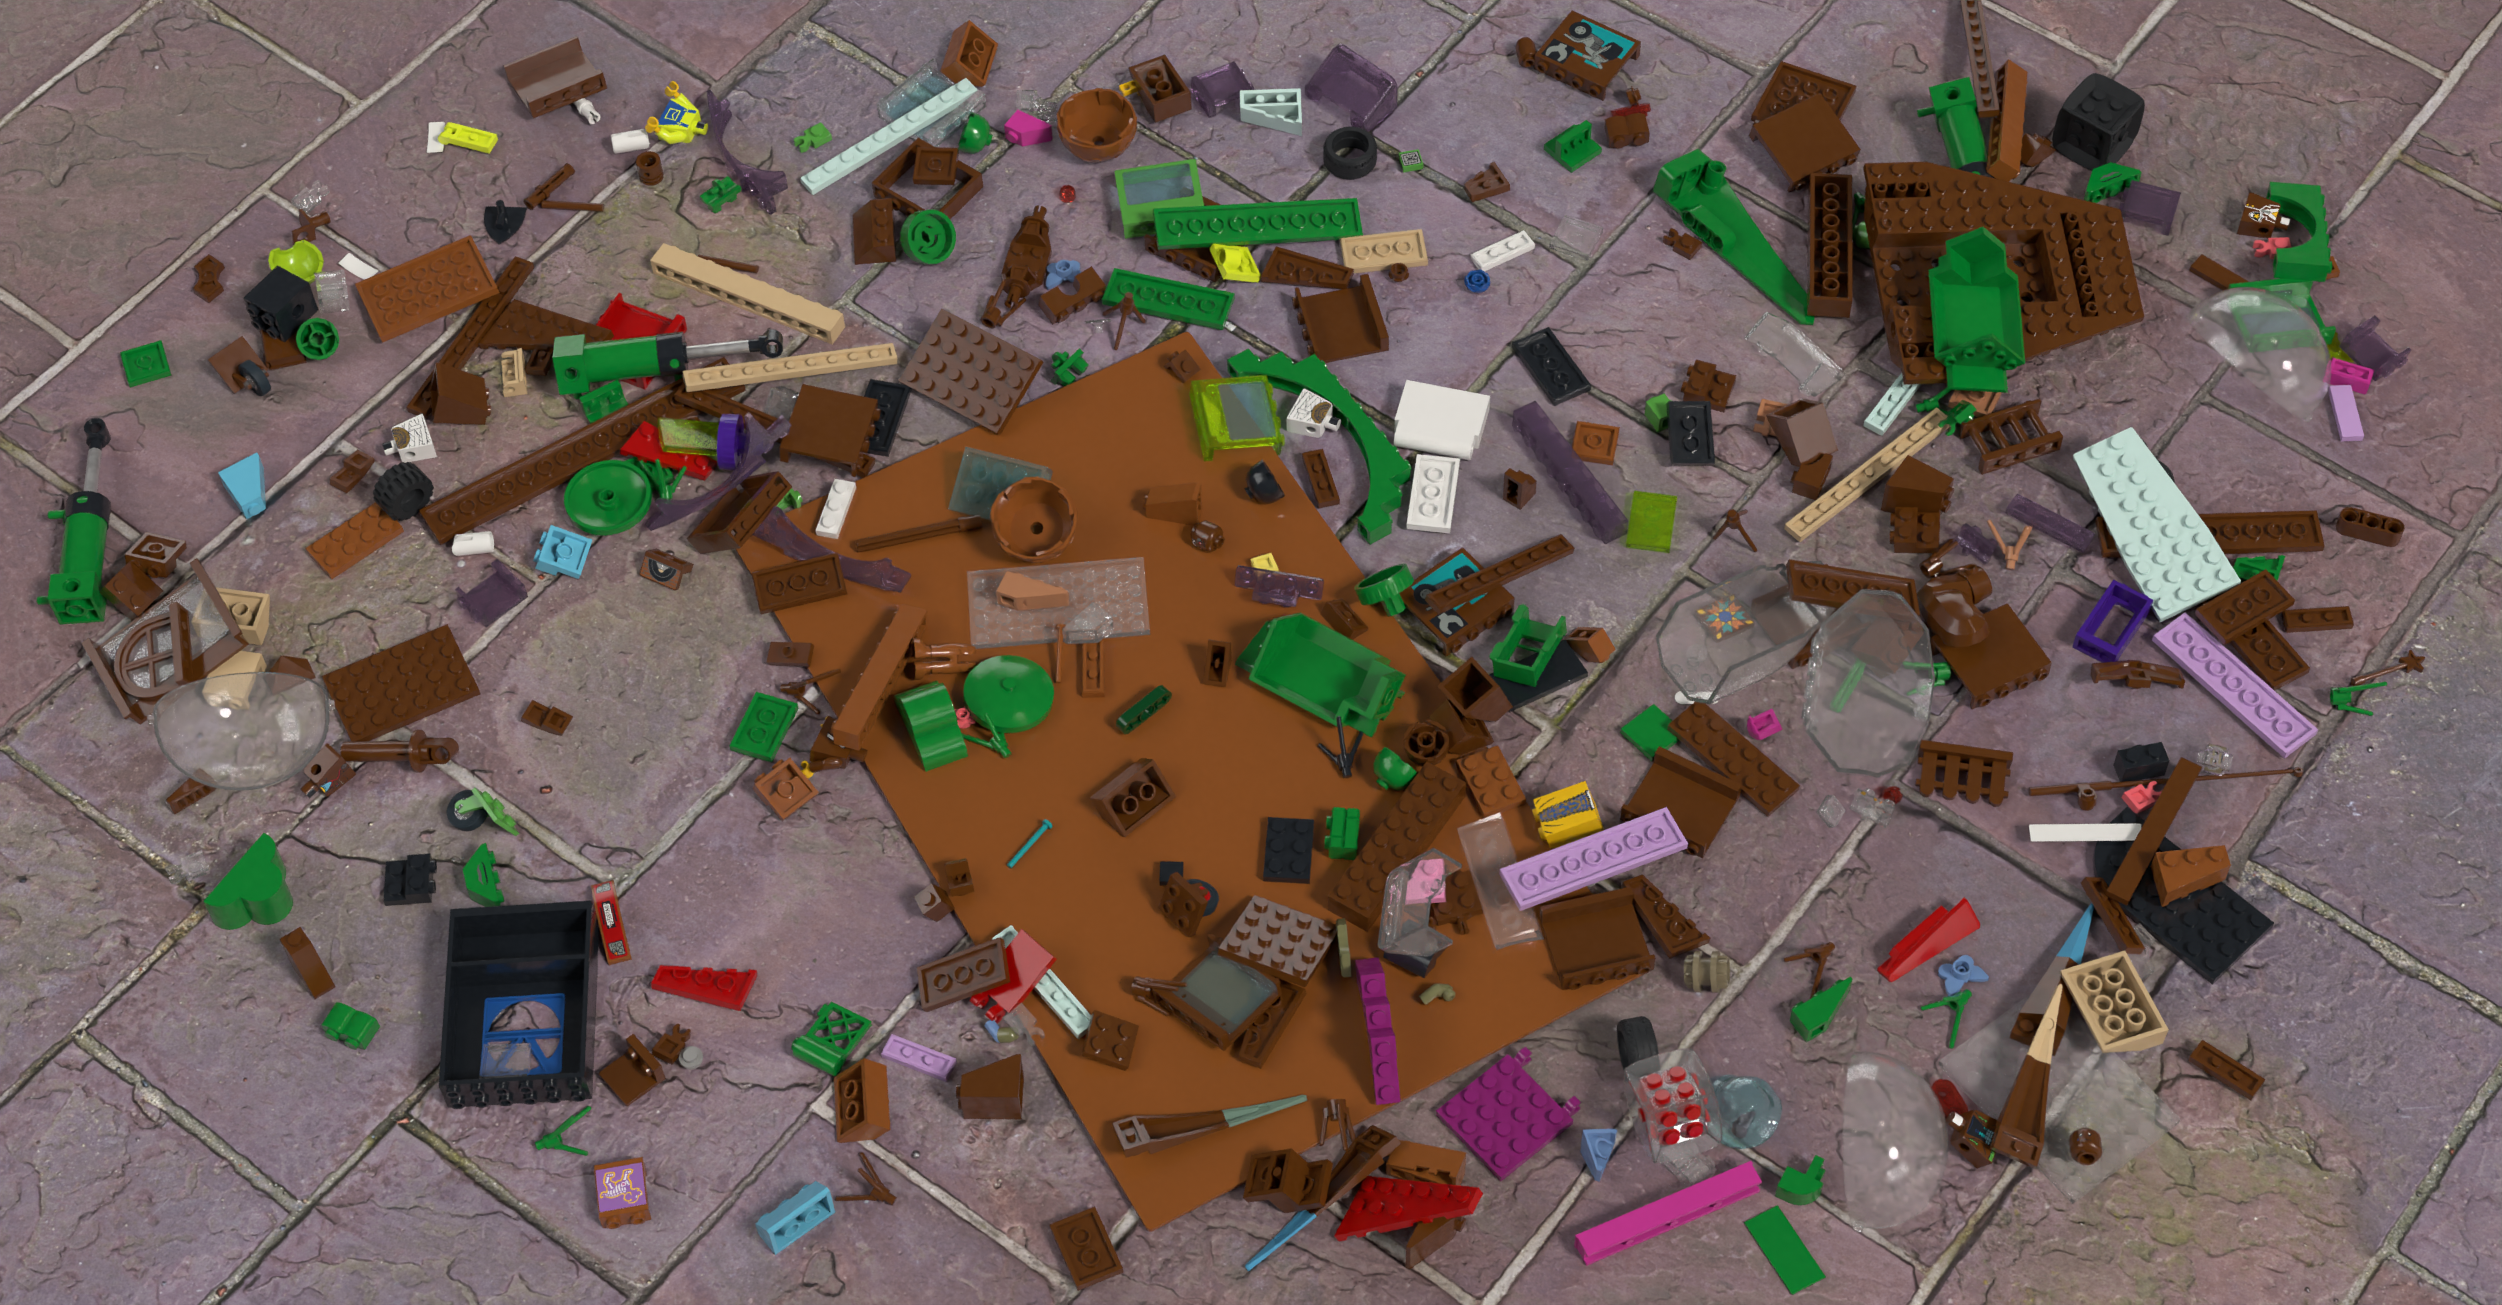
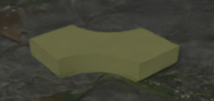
(1343, 947)

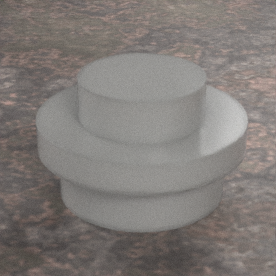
(691, 1057)

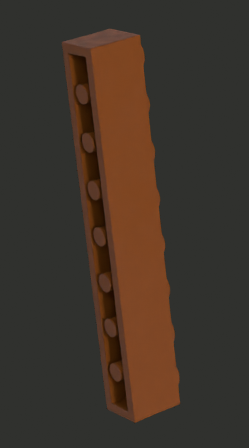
(2007, 128)
(879, 677)

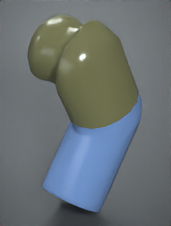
(1000, 1034)

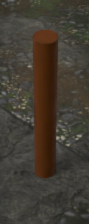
(546, 204)
(732, 264)

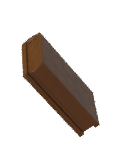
(279, 353)

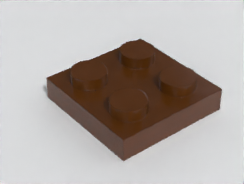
(935, 166)
(1110, 1040)

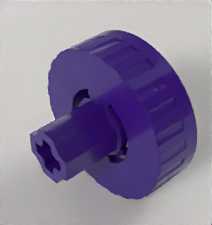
(730, 441)

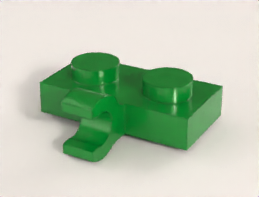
(1960, 413)

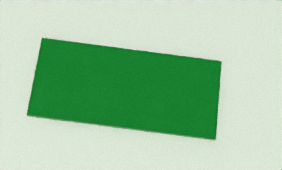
(1784, 1250)

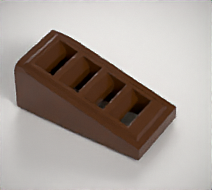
(187, 794)

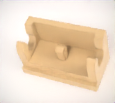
(514, 373)

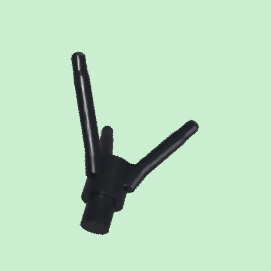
(1344, 759)

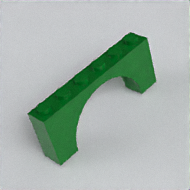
(2312, 258)

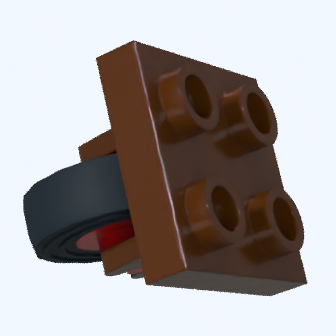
(1188, 902)

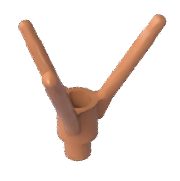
(2011, 552)

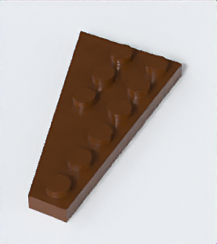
(536, 328)

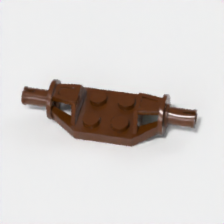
(1027, 258)

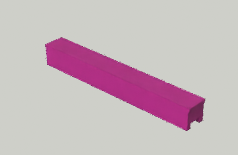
(1667, 1213)

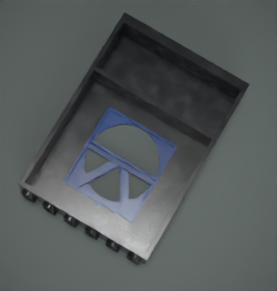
(513, 957)

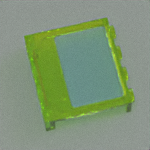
(1235, 414)

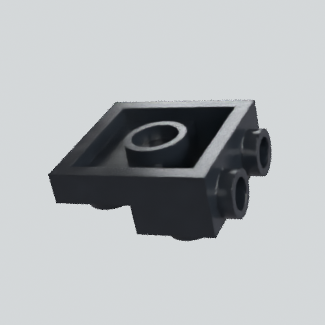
(410, 880)

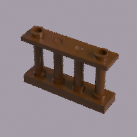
(2011, 454)

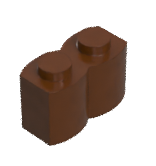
(1626, 130)

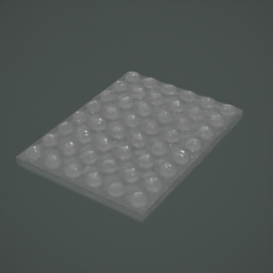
(2083, 1092)

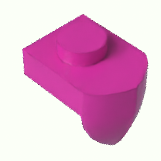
(1763, 725)

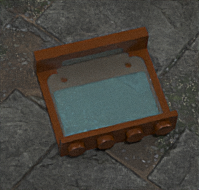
(1220, 996)

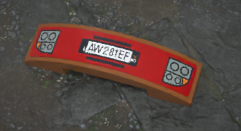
(610, 922)

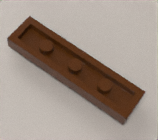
(2112, 916)

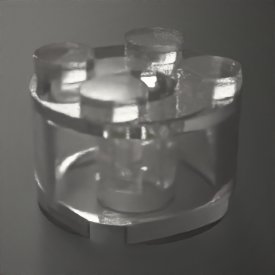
(332, 291)

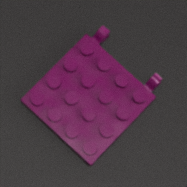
(1506, 1115)

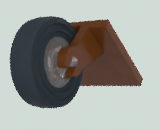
(241, 368)

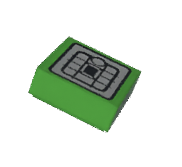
(1410, 160)

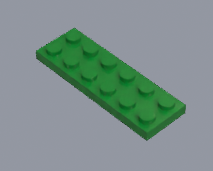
(1170, 298)

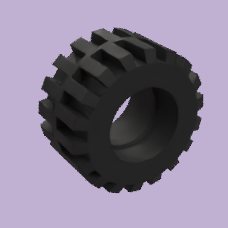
(403, 491)

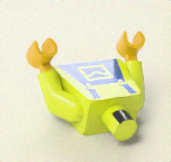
(679, 120)

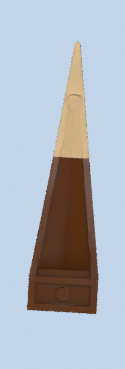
(2022, 1118)

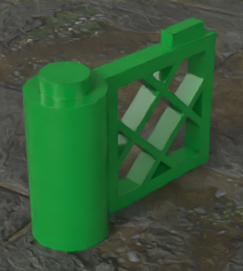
(820, 1051)

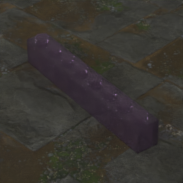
(1570, 472)

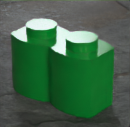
(350, 1026)

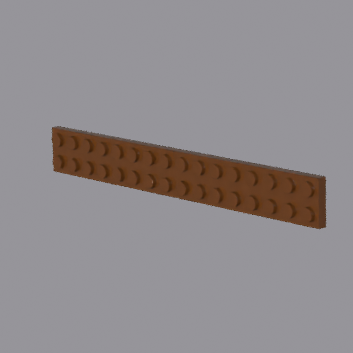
(555, 462)

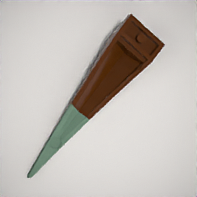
(1161, 1132)

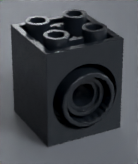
(280, 304)

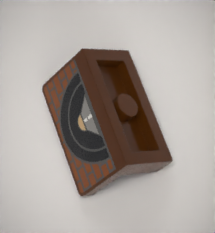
(664, 568)

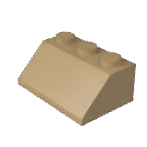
(249, 612)

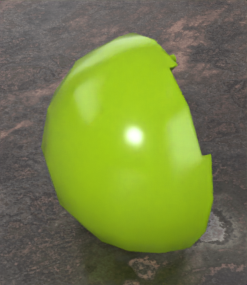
(301, 260)

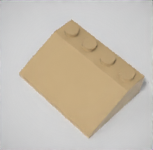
(2115, 1004)

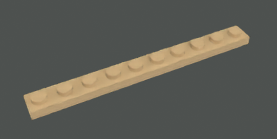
(789, 367)
(1866, 476)

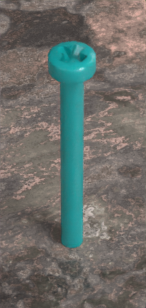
(1046, 825)

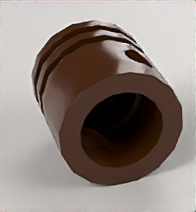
(649, 169)

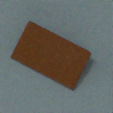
(1343, 619)

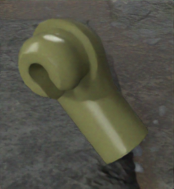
(1438, 990)

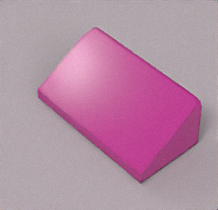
(2350, 374)

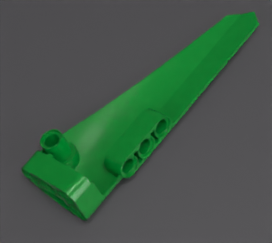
(1713, 212)

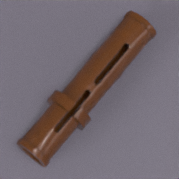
(543, 191)

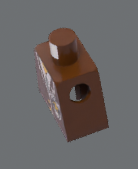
(2261, 217)

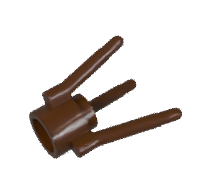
(991, 315)
(1933, 564)
(1143, 987)
(1337, 1111)

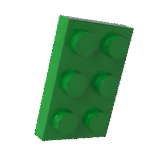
(764, 727)

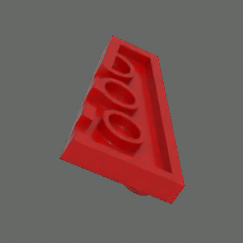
(647, 445)

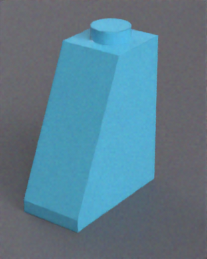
(246, 485)

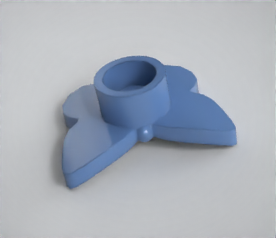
(1061, 271)
(1960, 973)

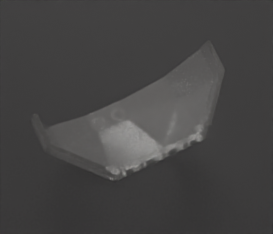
(1869, 685)

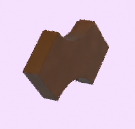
(208, 285)

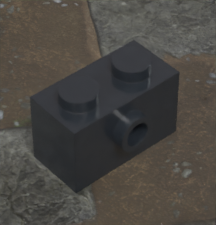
(2141, 762)

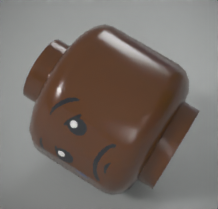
(2085, 1146)

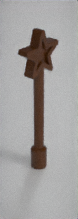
(2410, 662)

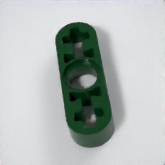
(1143, 709)

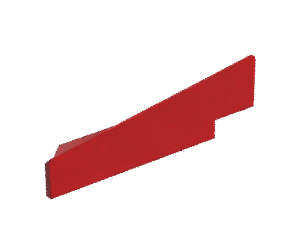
(1929, 939)

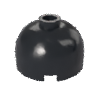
(1262, 484)

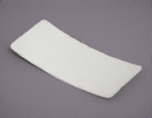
(435, 129)
(357, 267)

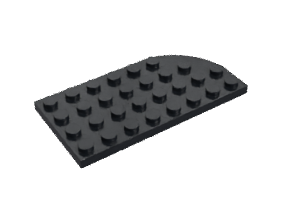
(2204, 929)

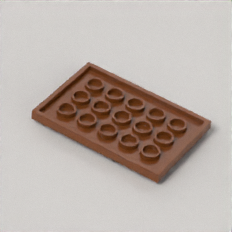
(426, 288)

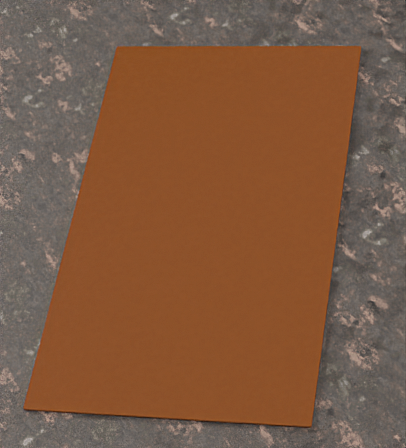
(1223, 751)

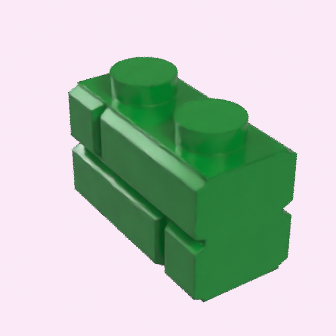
(1343, 833)

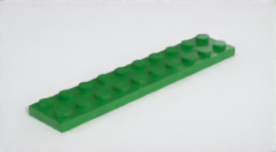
(1257, 223)

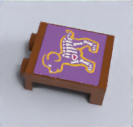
(622, 1193)

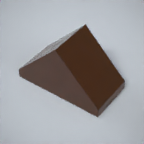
(1217, 663)

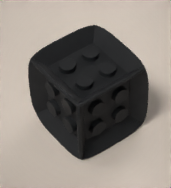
(2098, 122)

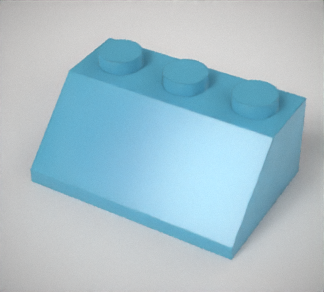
(795, 1216)

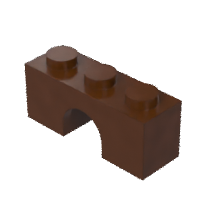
(1059, 306)

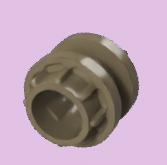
(1707, 971)

